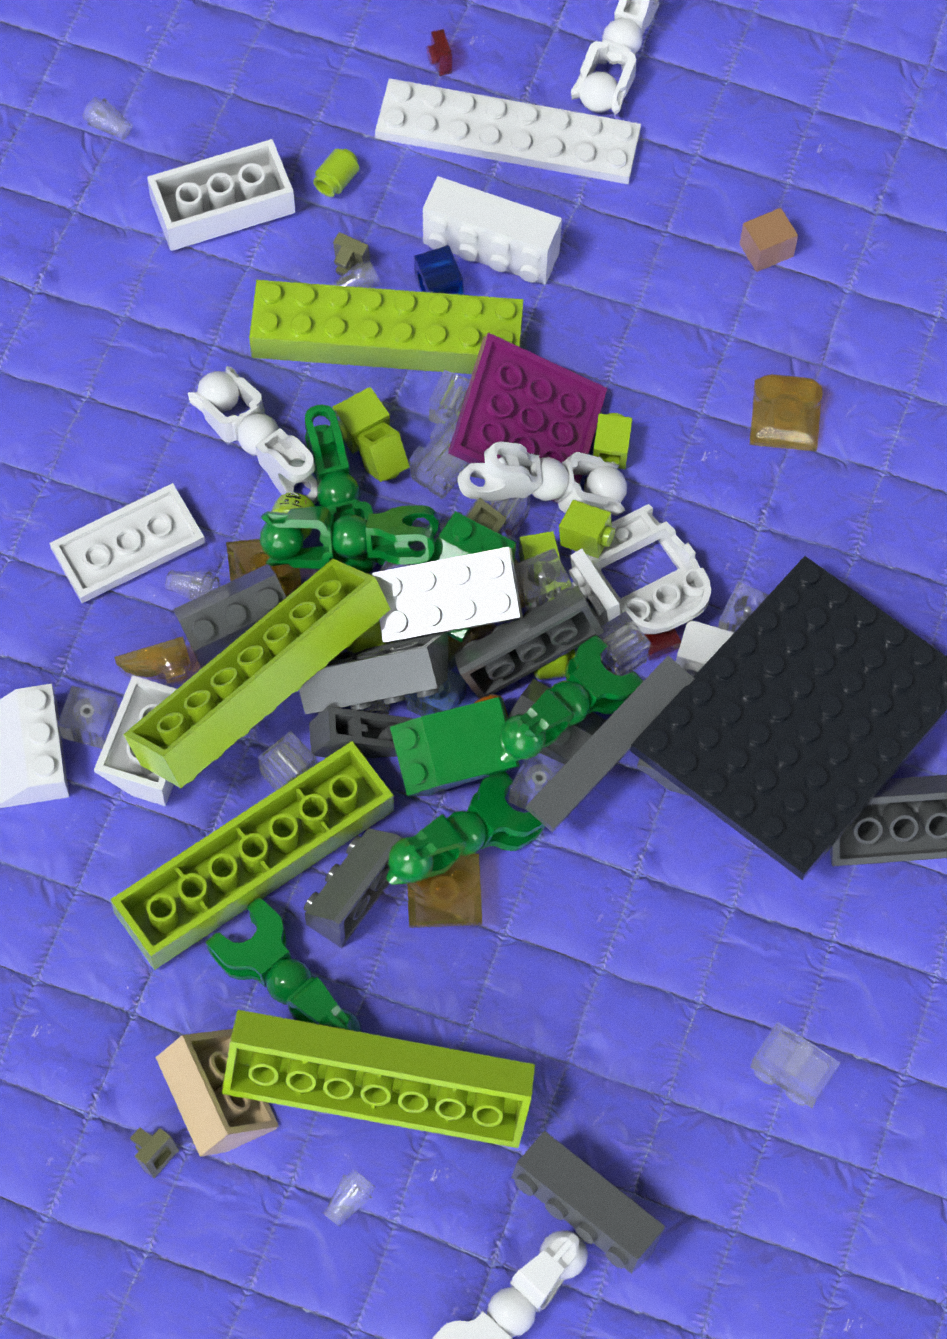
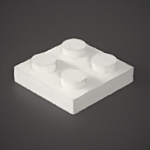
(593, 587)

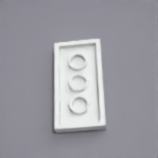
(127, 543)
(449, 595)

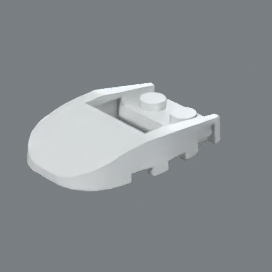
(669, 599)

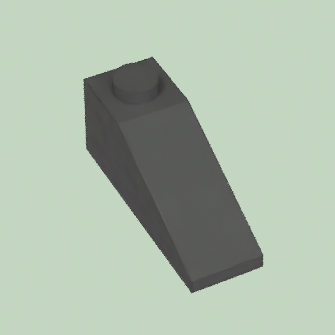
(367, 730)

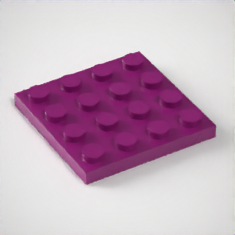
(527, 403)

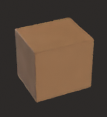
(768, 239)

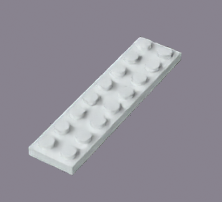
(508, 131)

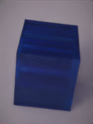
(438, 272)

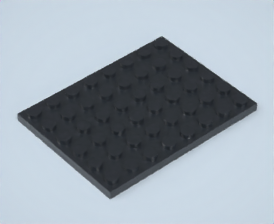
(800, 717)

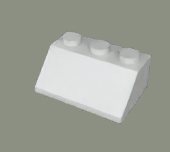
(31, 748)
(117, 760)

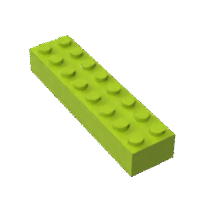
(377, 326)
(257, 672)
(253, 855)
(378, 1079)

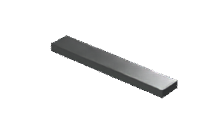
(608, 745)

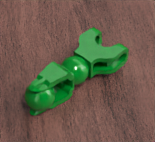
(336, 487)
(350, 536)
(566, 703)
(463, 833)
(286, 979)

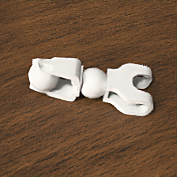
(618, 46)
(256, 432)
(545, 478)
(531, 1290)

